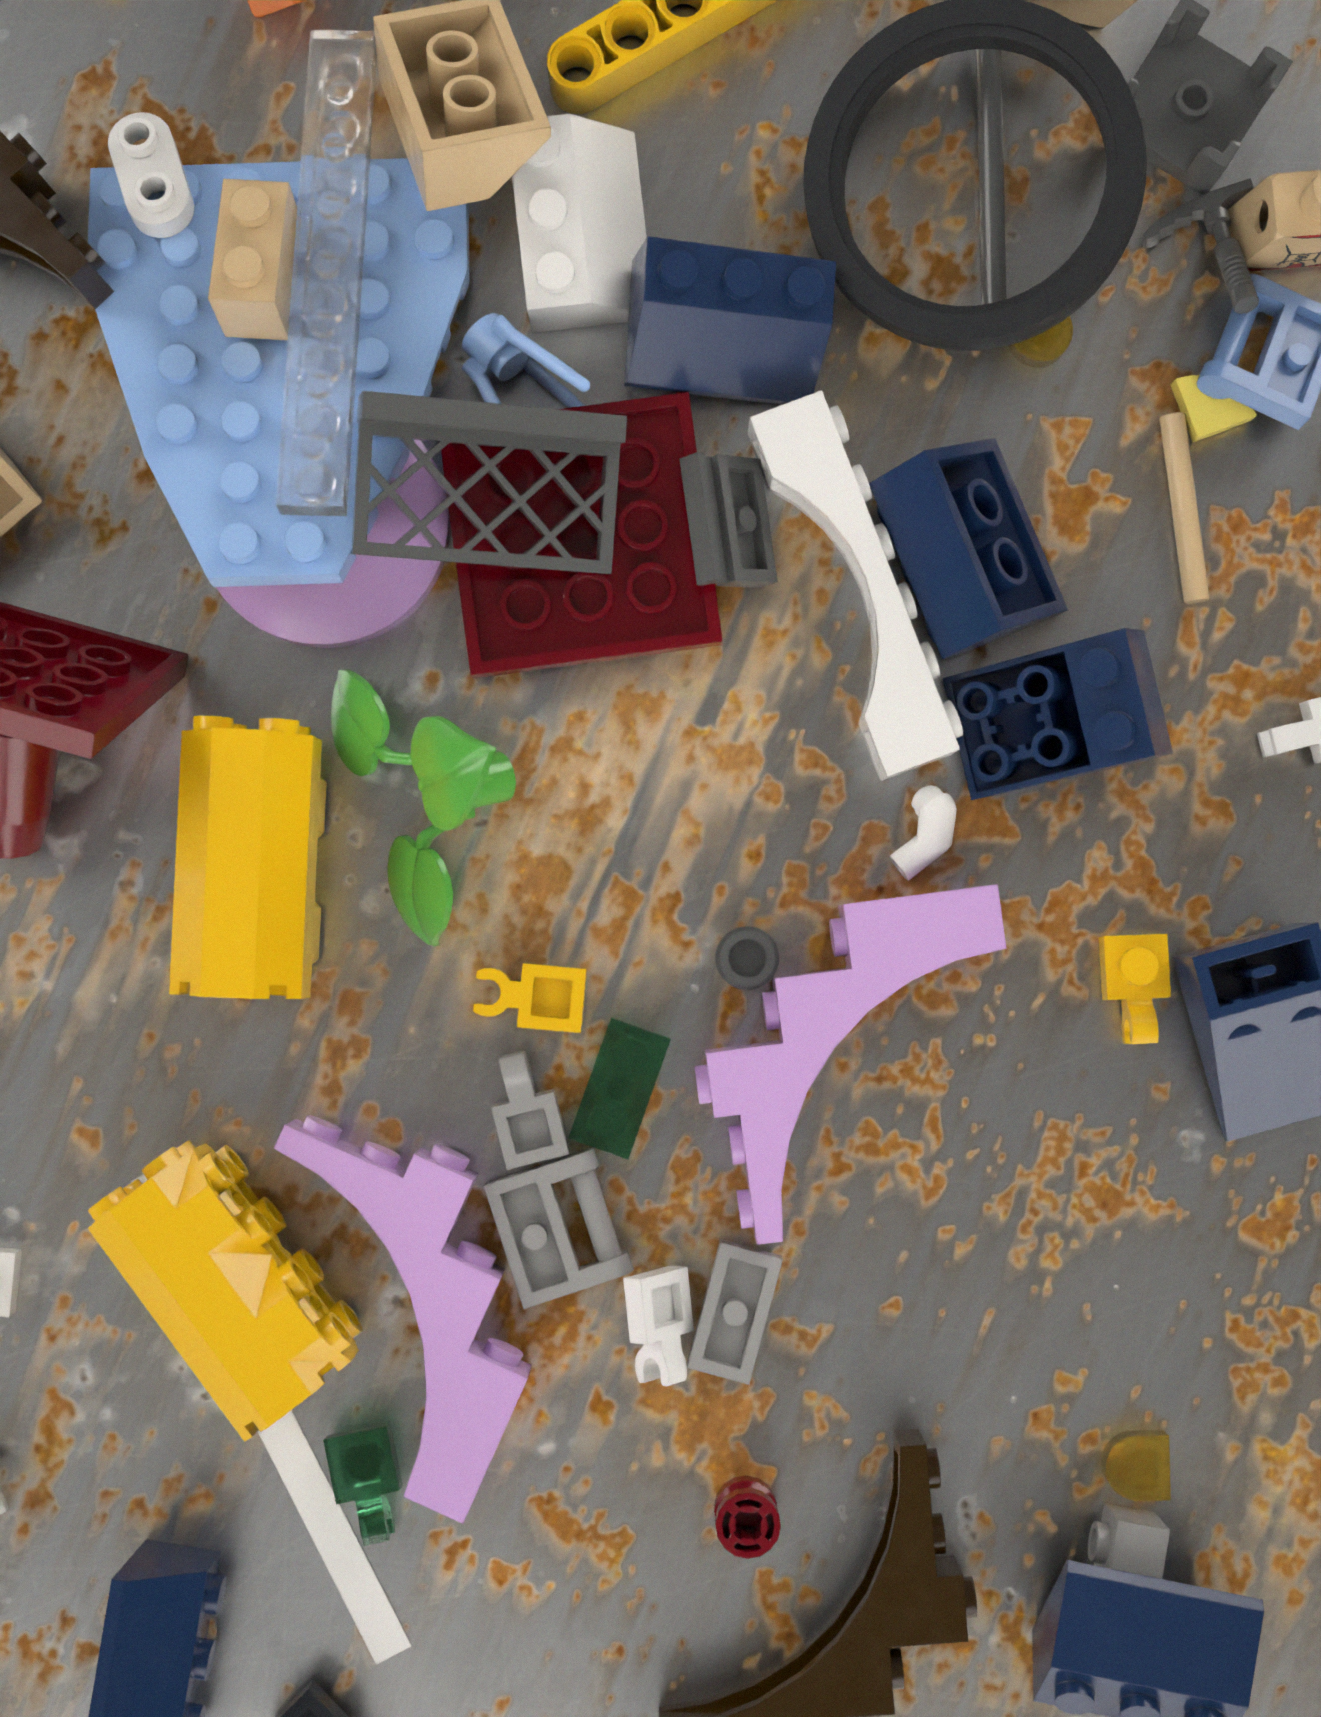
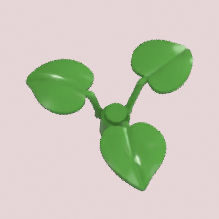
(454, 780)

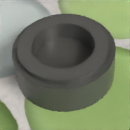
(747, 958)

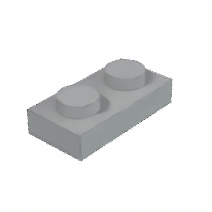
(734, 1311)

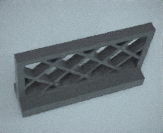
(492, 426)

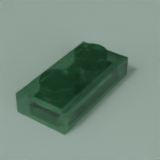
(619, 1088)

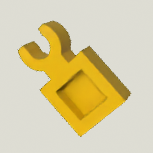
(544, 997)

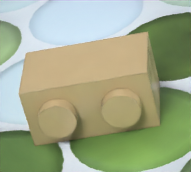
(254, 259)

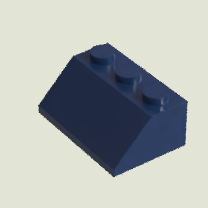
(727, 321)
(967, 545)
(158, 1632)
(1144, 1646)

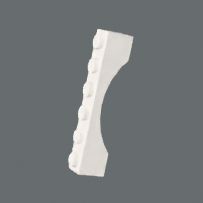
(809, 468)

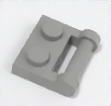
(538, 1236)

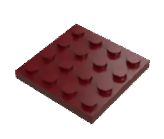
(568, 618)

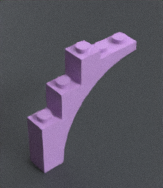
(767, 1082)
(450, 1287)

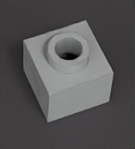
(1129, 1541)

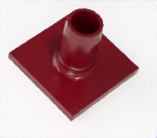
(65, 693)

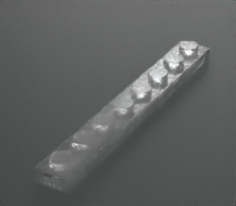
(327, 275)

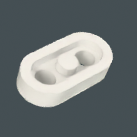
(149, 170)

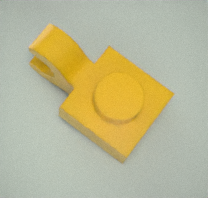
(1135, 972)

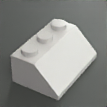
(579, 224)

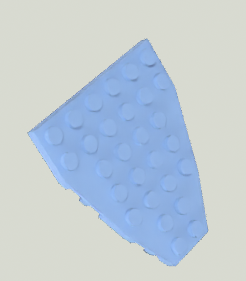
(215, 402)

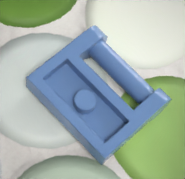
(1289, 364)

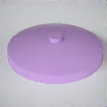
(375, 591)

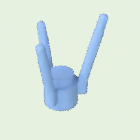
(503, 351)

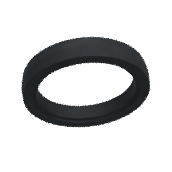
(901, 48)

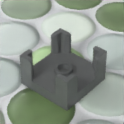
(1199, 98)

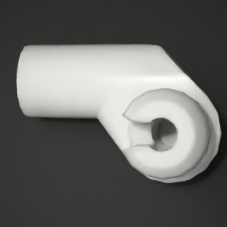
(934, 831)

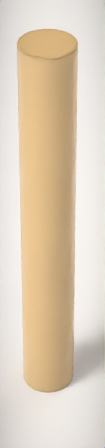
(1184, 508)

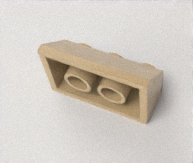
(459, 98)

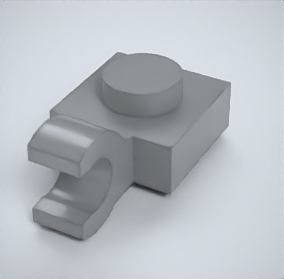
(528, 1122)

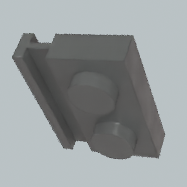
(728, 520)

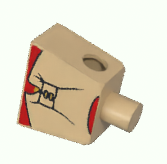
(1293, 217)

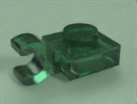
(364, 1470)

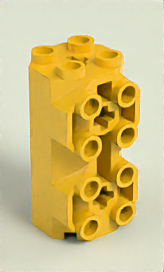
(247, 860)
(224, 1286)

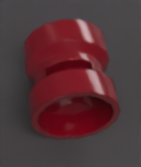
(739, 1505)

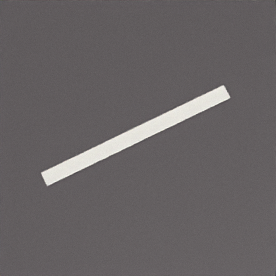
(333, 1536)

